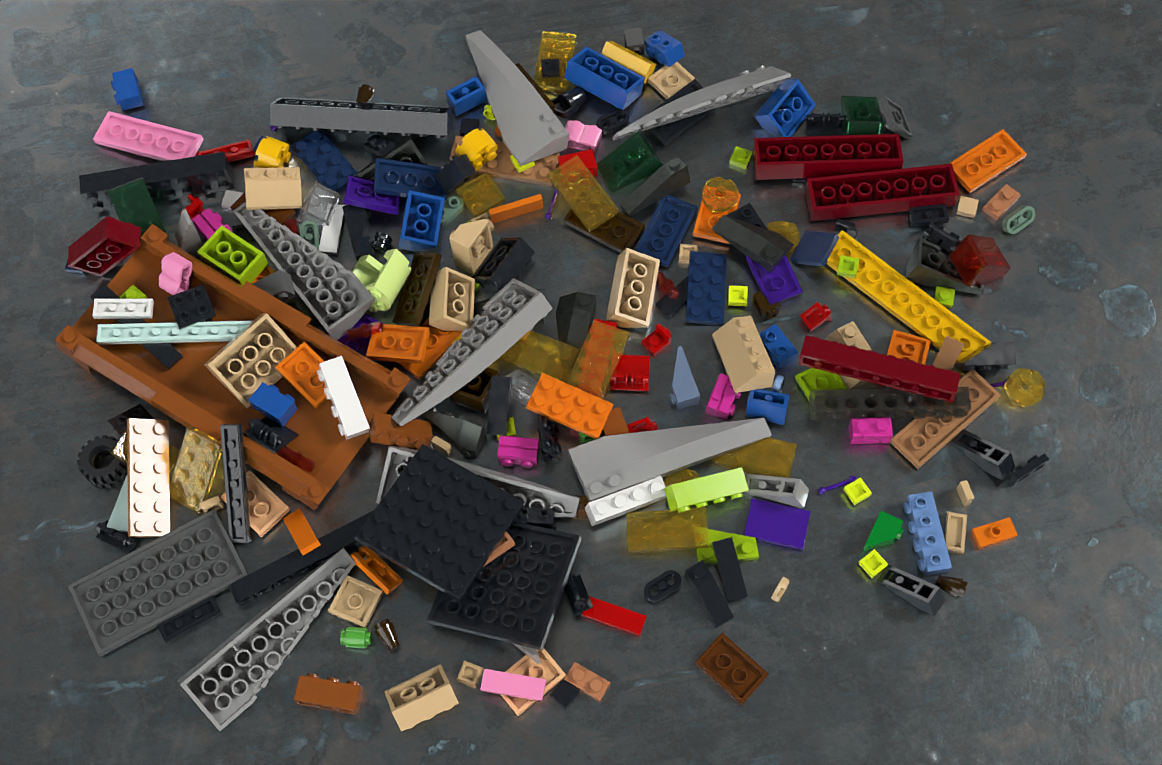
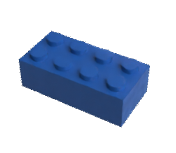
(604, 78)

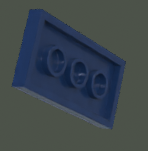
(323, 160)
(399, 177)
(666, 229)
(706, 288)

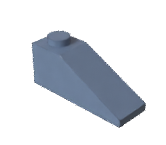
(683, 387)

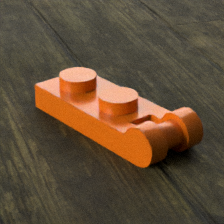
(376, 569)

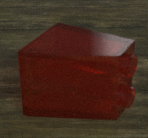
(979, 260)

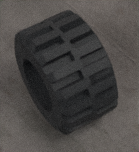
(90, 457)

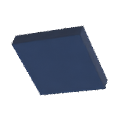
(814, 248)

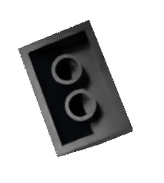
(503, 264)

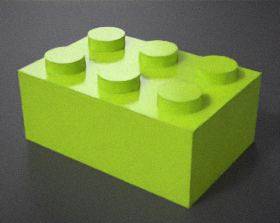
(233, 256)

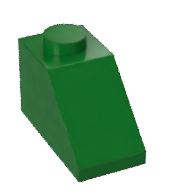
(884, 532)

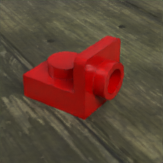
(195, 207)
(816, 315)
(657, 340)
(642, 425)

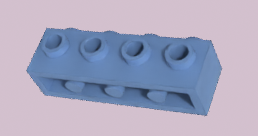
(928, 534)

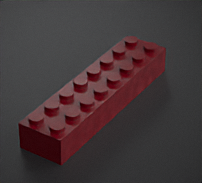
(825, 155)
(880, 191)

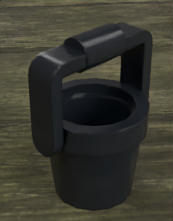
(569, 102)

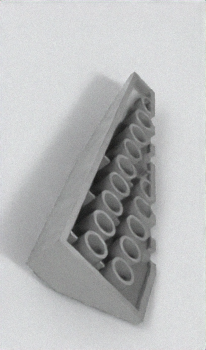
(709, 98)
(521, 114)
(321, 283)
(497, 329)
(634, 458)
(531, 493)
(243, 664)

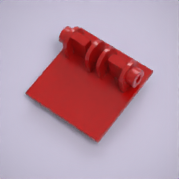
(631, 373)

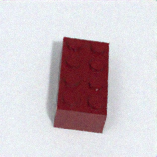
(104, 246)

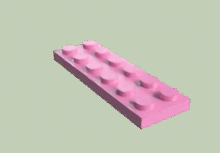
(146, 138)

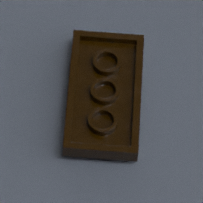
(617, 233)
(417, 289)

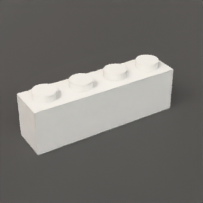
(343, 397)
(626, 501)

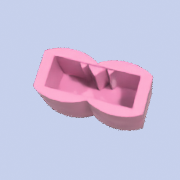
(583, 136)
(175, 273)

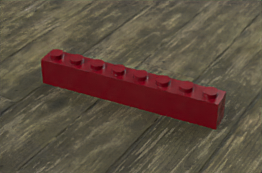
(879, 368)

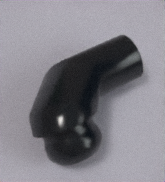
(848, 227)

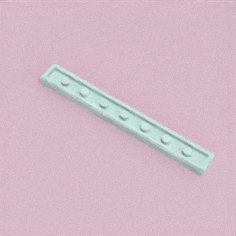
(169, 332)

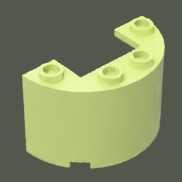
(383, 280)

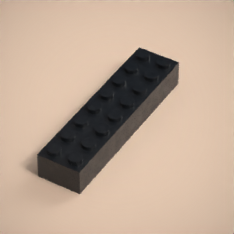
(163, 179)

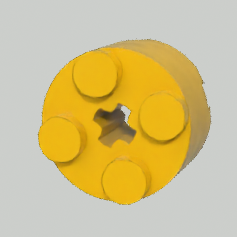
(478, 148)
(272, 153)

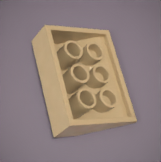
(251, 358)

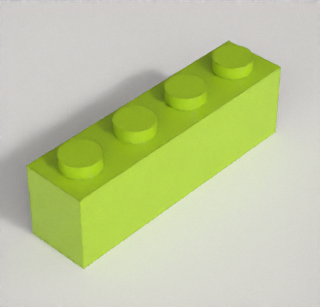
(706, 489)

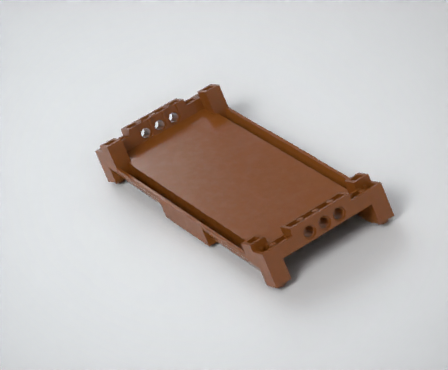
(201, 401)

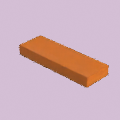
(516, 208)
(301, 531)

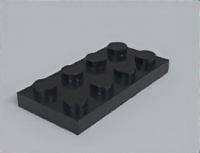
(667, 133)

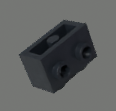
(455, 173)

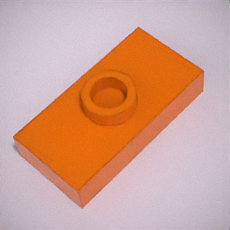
(994, 533)

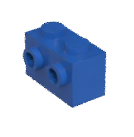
(664, 48)
(127, 89)
(466, 96)
(778, 347)
(273, 404)
(767, 405)

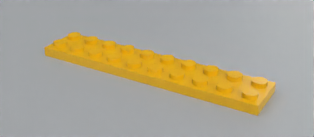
(905, 299)

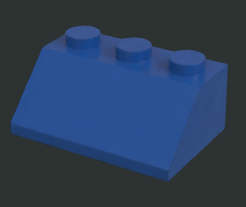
(785, 109)
(421, 221)

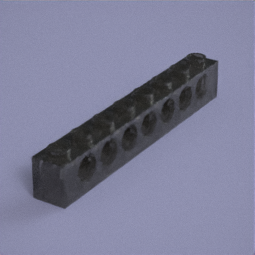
(878, 397)

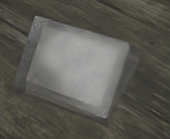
(319, 205)
(522, 387)

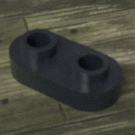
(612, 121)
(661, 586)

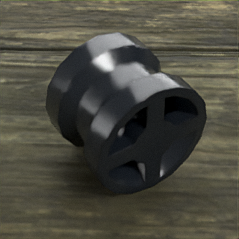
(381, 242)

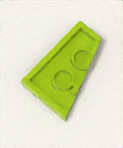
(745, 547)

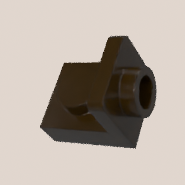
(763, 306)

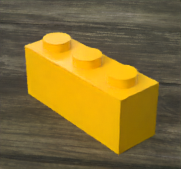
(629, 59)

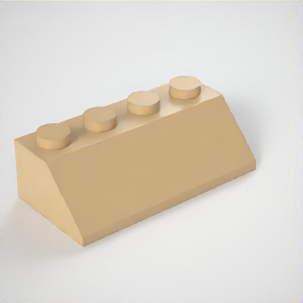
(633, 289)
(744, 355)

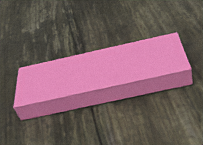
(513, 685)

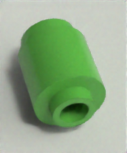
(356, 637)

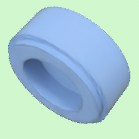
(778, 384)

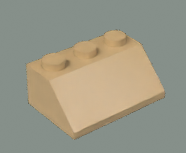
(272, 188)
(471, 244)
(452, 301)
(851, 336)
(421, 698)

